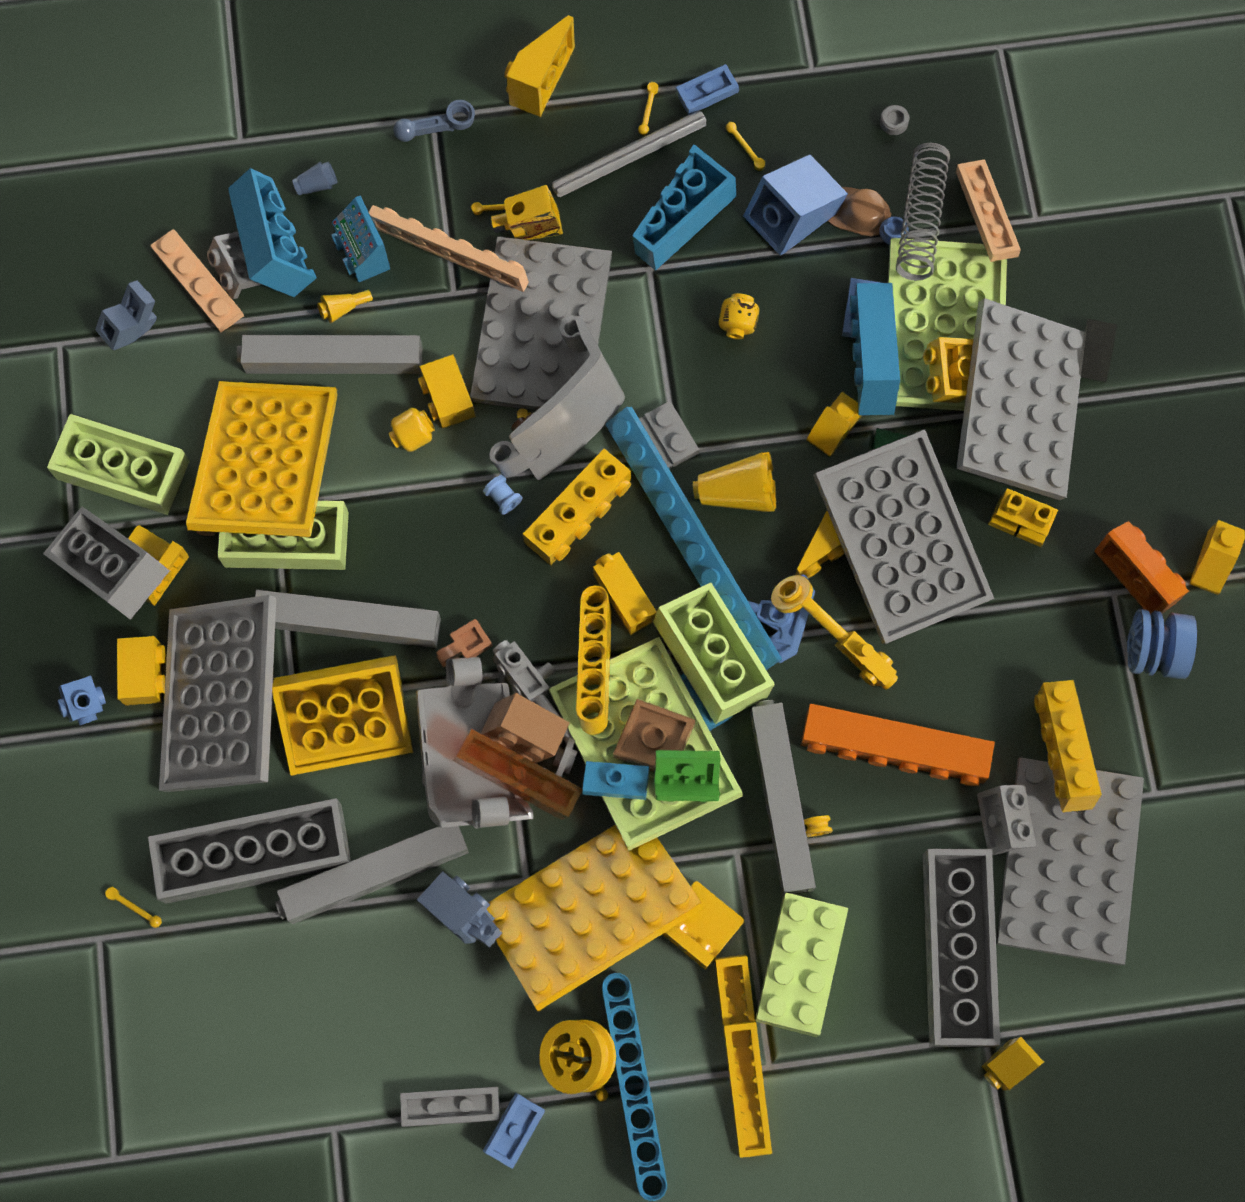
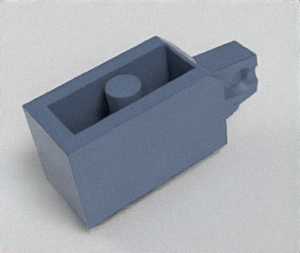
(460, 911)

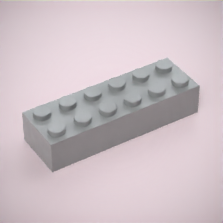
(249, 851)
(961, 948)

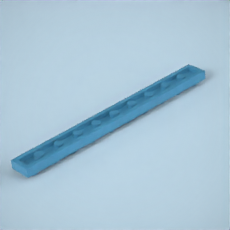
(686, 528)

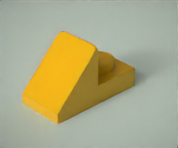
(834, 424)

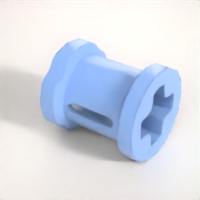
(502, 494)

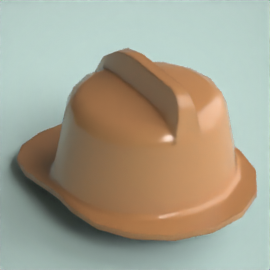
(861, 212)

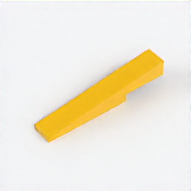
(743, 1056)

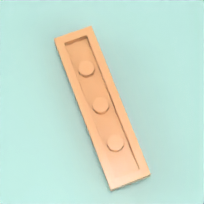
(988, 210)
(197, 280)

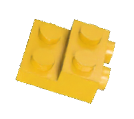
(949, 368)

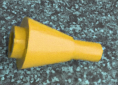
(335, 306)

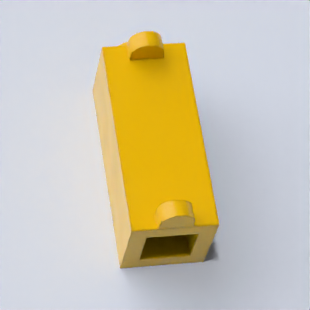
(624, 592)

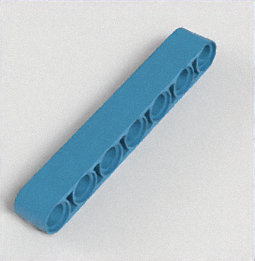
(633, 1102)

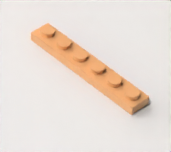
(459, 251)

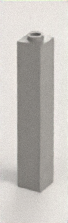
(330, 354)
(355, 619)
(782, 798)
(370, 873)

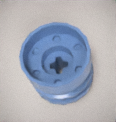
(1167, 644)

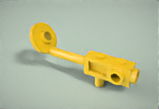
(796, 593)

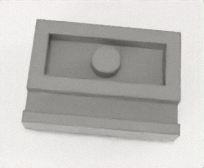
(669, 435)

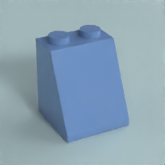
(794, 203)

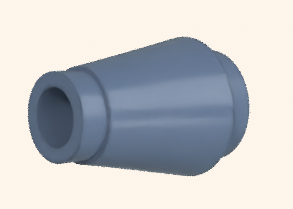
(315, 179)

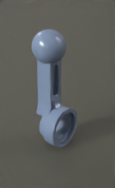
(406, 129)

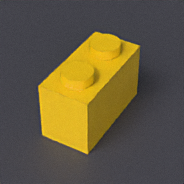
(447, 391)
(140, 670)

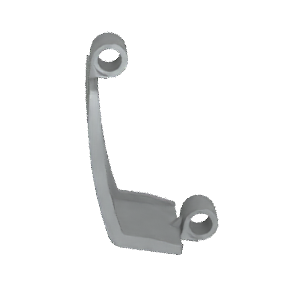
(568, 417)
(444, 718)

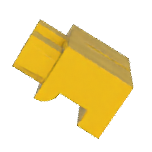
(1031, 515)

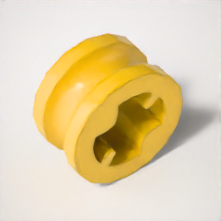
(817, 826)

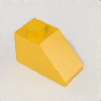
(1217, 557)
(1011, 1064)

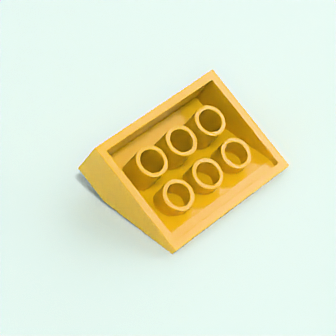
(342, 715)

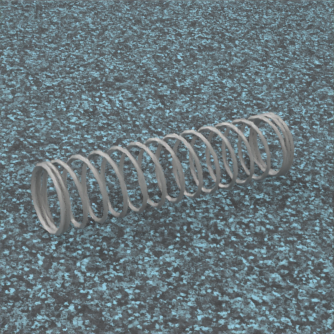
(900, 270)

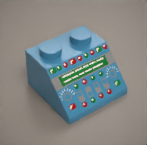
(360, 241)

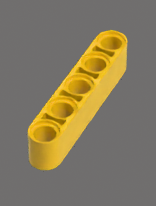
(594, 672)

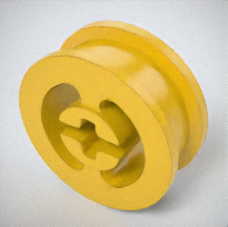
(586, 1040)

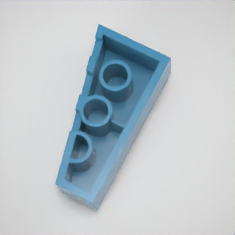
(684, 208)
(268, 235)
(875, 348)

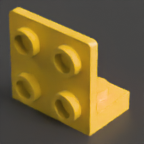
(170, 555)
(706, 931)

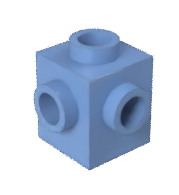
(81, 688)

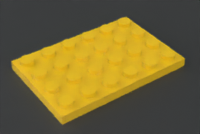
(263, 459)
(589, 913)

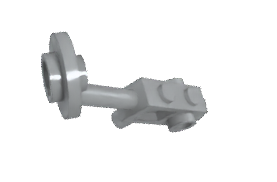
(530, 684)

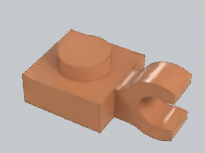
(467, 641)

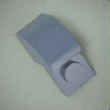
(128, 320)

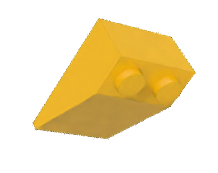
(539, 67)

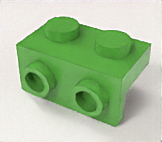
(687, 775)

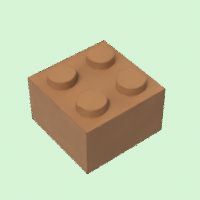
(525, 728)

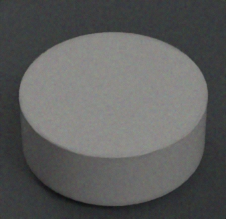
(894, 120)

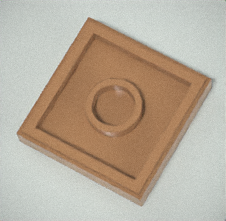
(650, 730)

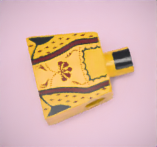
(529, 215)

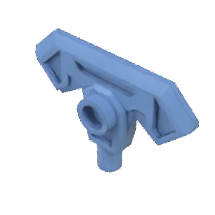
(789, 626)

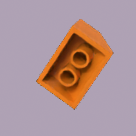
(1141, 568)

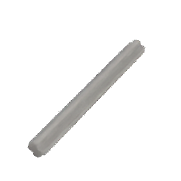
(628, 153)

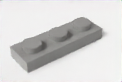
(450, 1106)

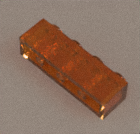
(517, 774)

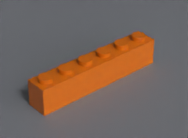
(897, 744)

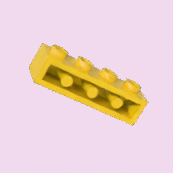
(577, 507)
(1067, 746)

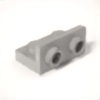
(228, 259)
(1006, 818)

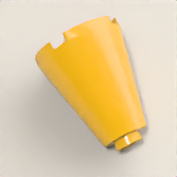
(739, 485)

